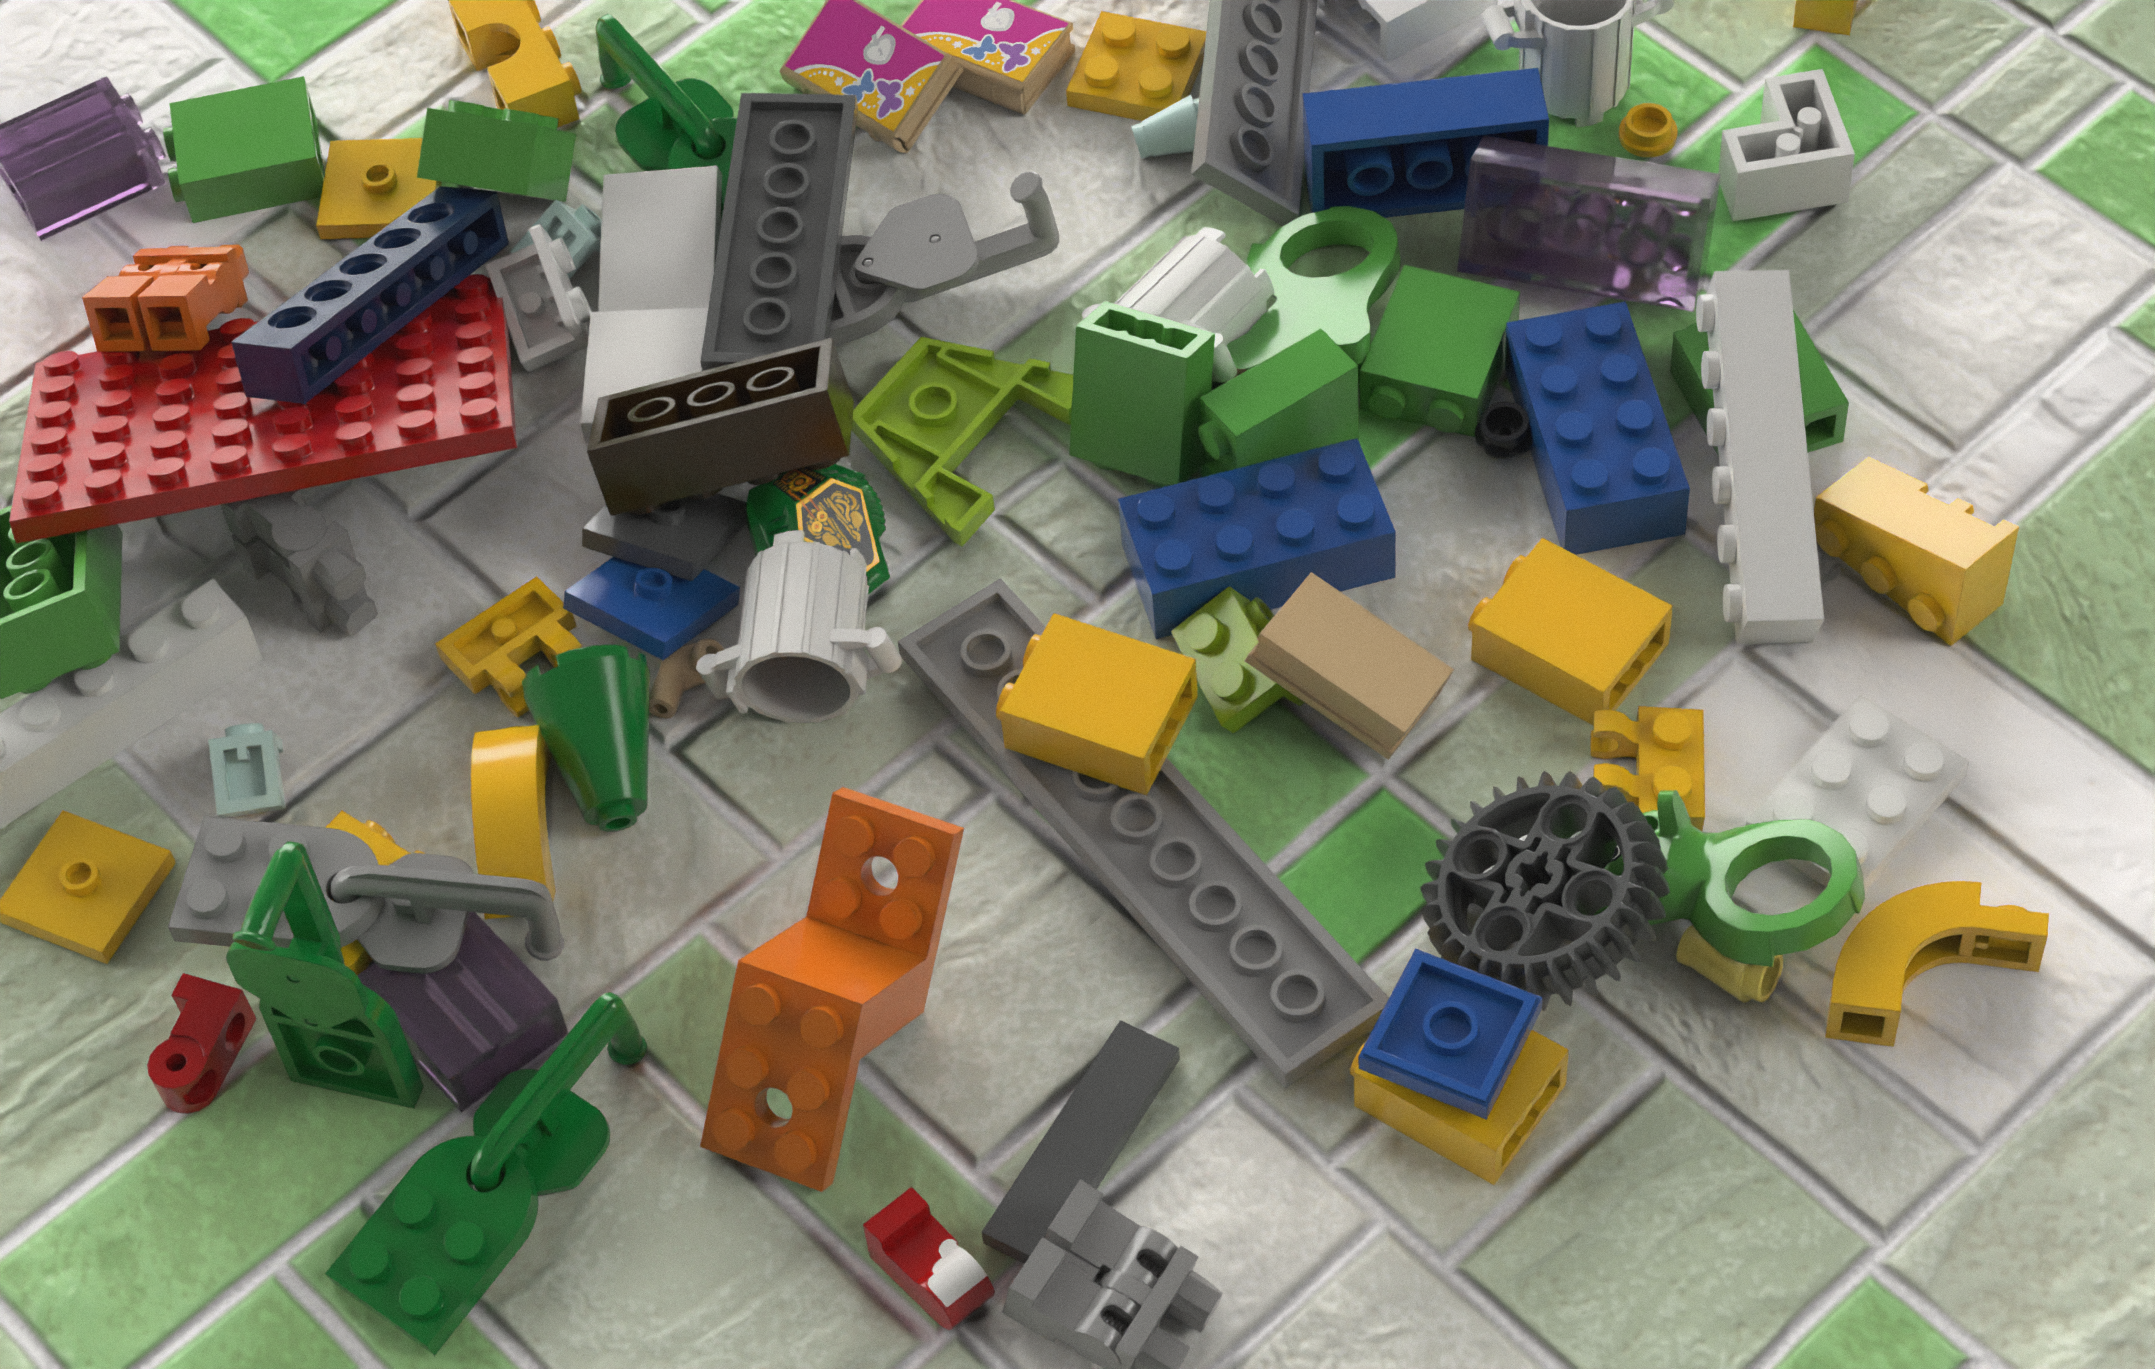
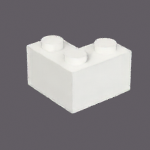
(1794, 155)

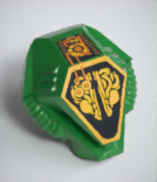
(829, 506)

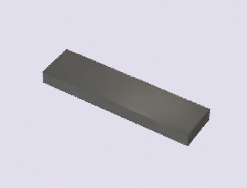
(1083, 1137)

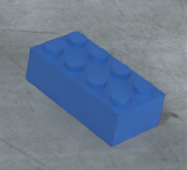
(1413, 141)
(1596, 429)
(1258, 533)

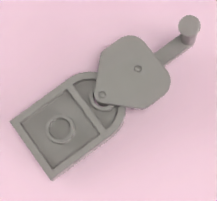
(929, 250)
(400, 913)

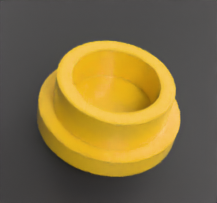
(1648, 130)

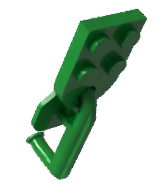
(679, 122)
(315, 1007)
(442, 1242)

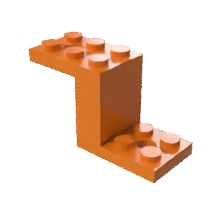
(831, 989)

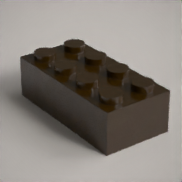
(721, 428)

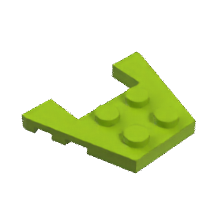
(938, 410)

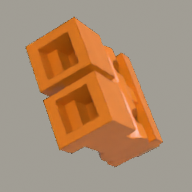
(166, 298)

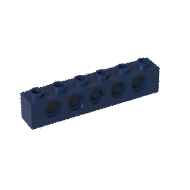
(369, 295)

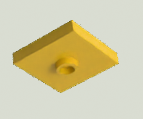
(369, 186)
(85, 886)

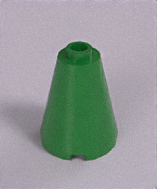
(597, 729)

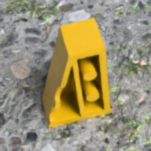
(1916, 548)

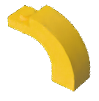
(510, 805)
(1917, 933)

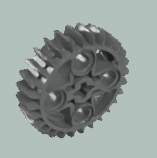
(1547, 886)

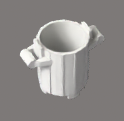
(1576, 46)
(1204, 288)
(801, 635)

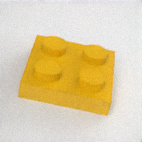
(1135, 66)

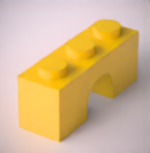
(518, 56)

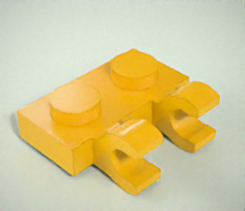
(504, 637)
(1666, 751)

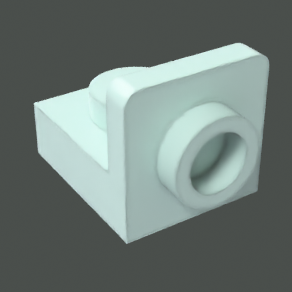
(577, 228)
(246, 771)

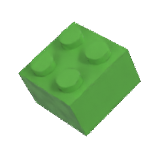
(497, 150)

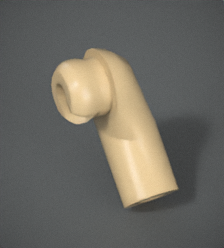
(678, 675)

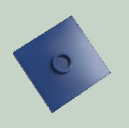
(650, 604)
(1450, 1033)

